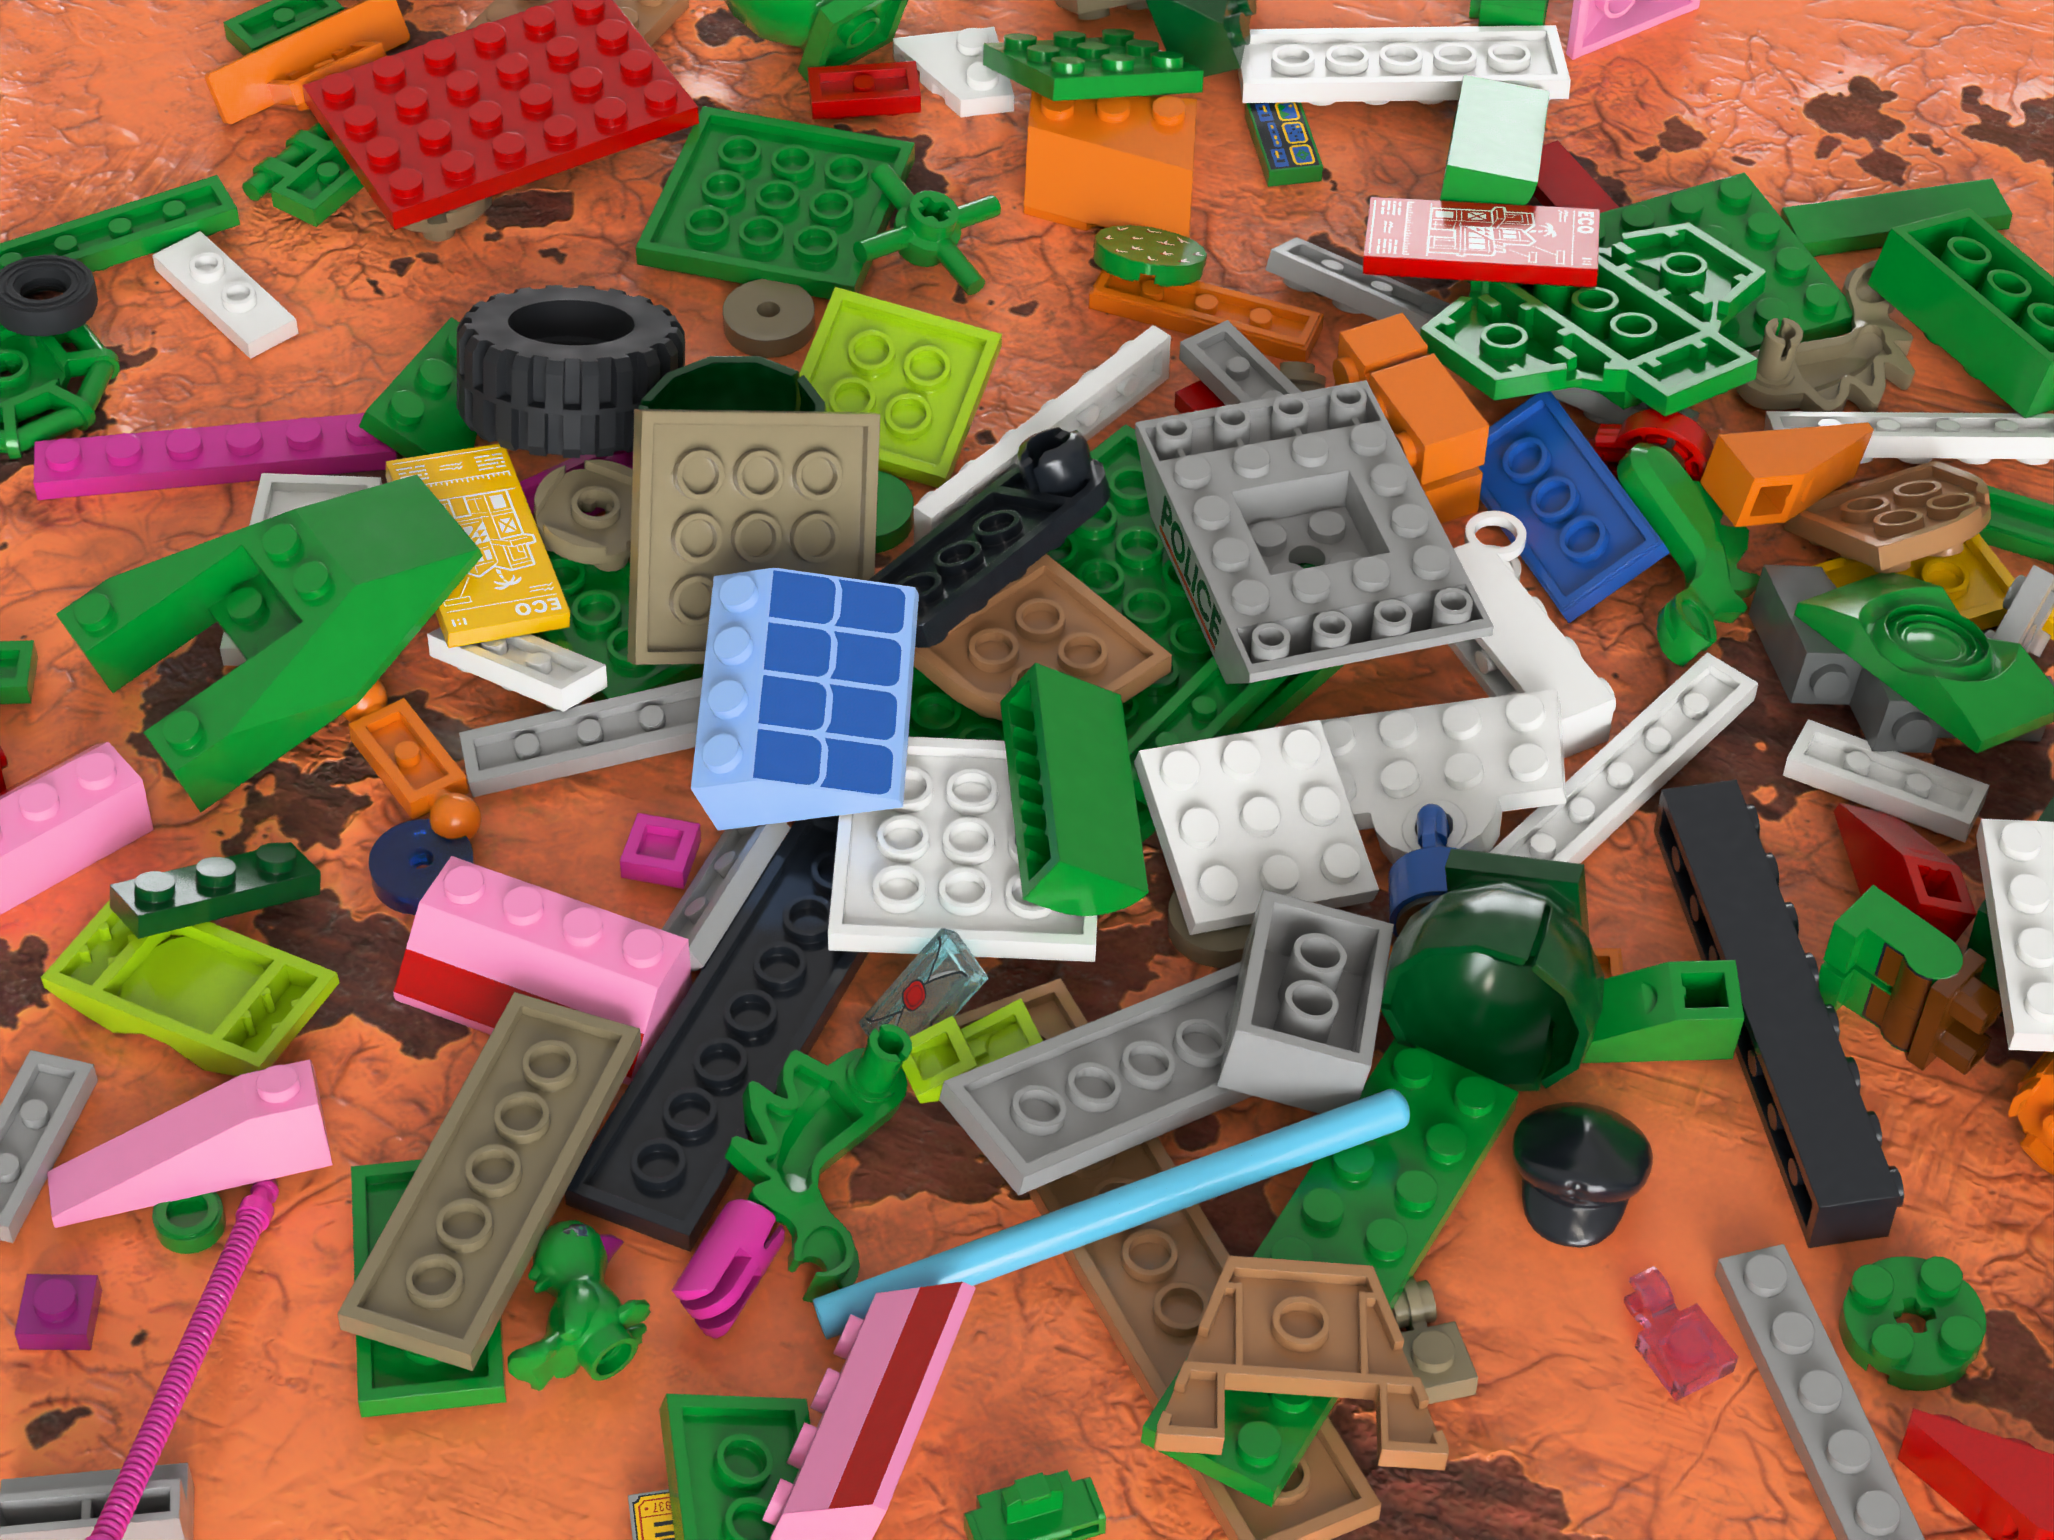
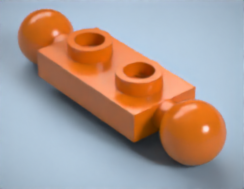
(413, 764)

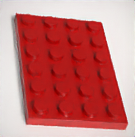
(498, 107)

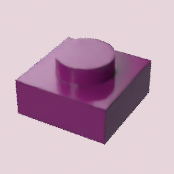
(58, 1312)

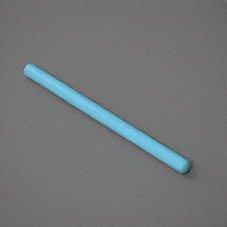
(1128, 1205)

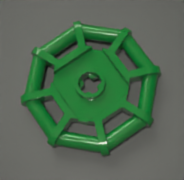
(40, 383)

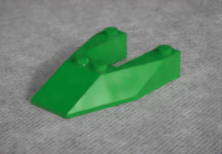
(305, 598)

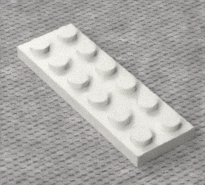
(1397, 63)

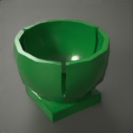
(824, 29)

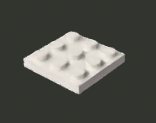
(1254, 818)

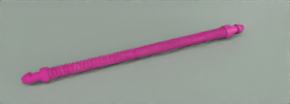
(251, 1219)

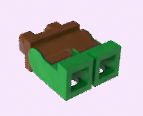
(1909, 983)

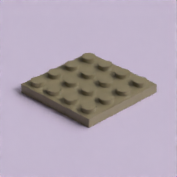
(741, 497)

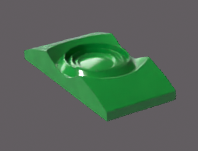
(1935, 657)

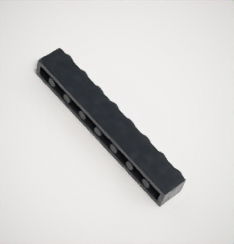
(1788, 1035)

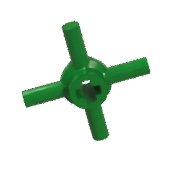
(927, 229)

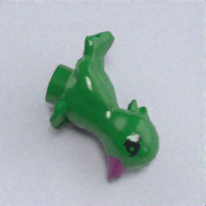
(587, 1319)

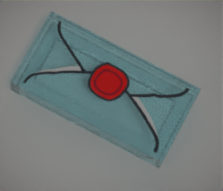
(930, 987)

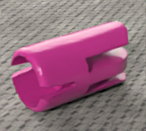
(728, 1265)

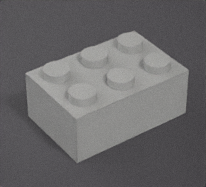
(1306, 1004)

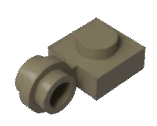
(1433, 1351)

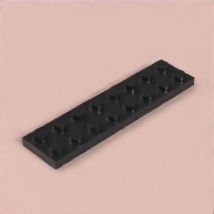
(753, 1003)

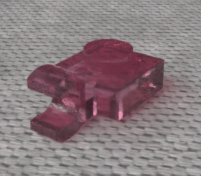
(1676, 1344)

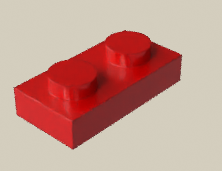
(864, 90)

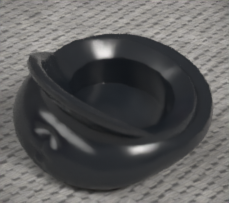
(1579, 1170)

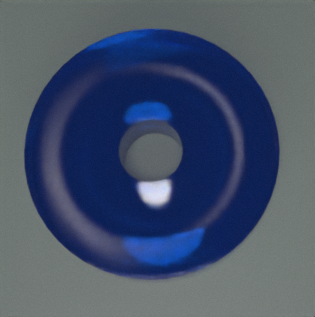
(399, 853)

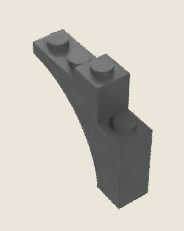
(1822, 674)

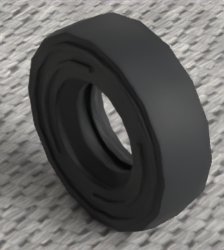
(48, 315)

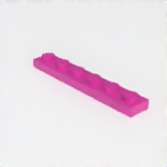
(205, 456)

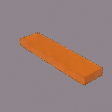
(1269, 325)

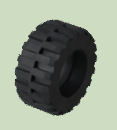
(562, 367)

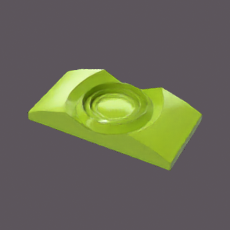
(195, 988)

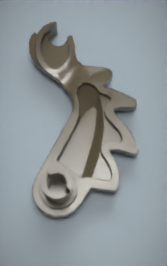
(1831, 370)

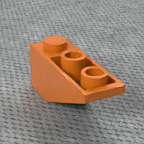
(1781, 471)

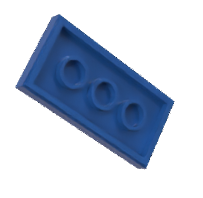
(1578, 519)

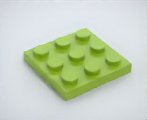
(908, 368)

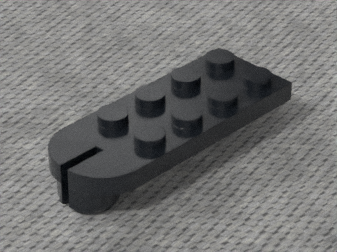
(1000, 532)

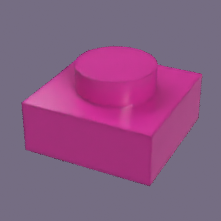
(660, 850)

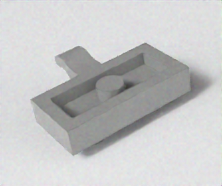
(2028, 607)

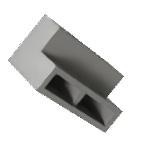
(72, 1502)

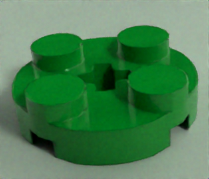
(1917, 1287)

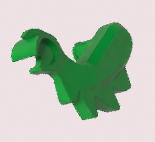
(1701, 546)
(807, 1129)

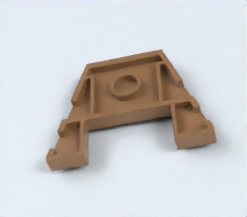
(1306, 1334)

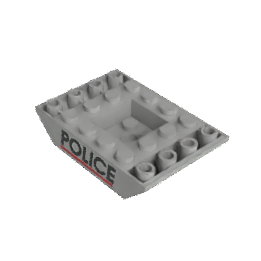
(1293, 483)

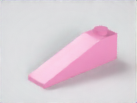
(223, 1139)

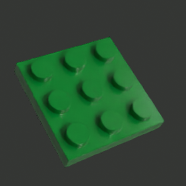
(1092, 67)

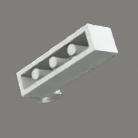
(1525, 645)

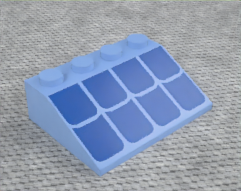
(804, 697)

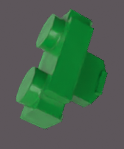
(1038, 1510)

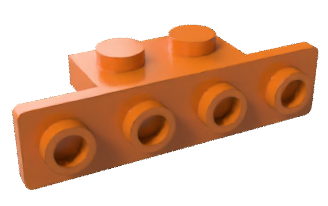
(323, 48)

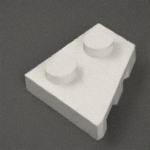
(955, 70)

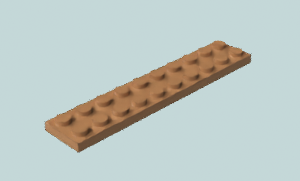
(1152, 1297)

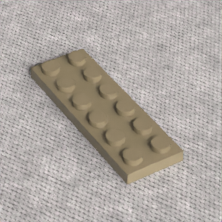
(490, 1182)

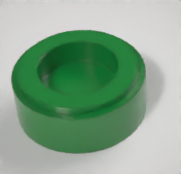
(190, 1223)

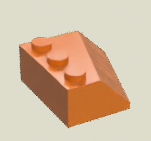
(1111, 162)

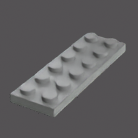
(1100, 1084)

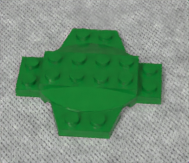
(1633, 337)

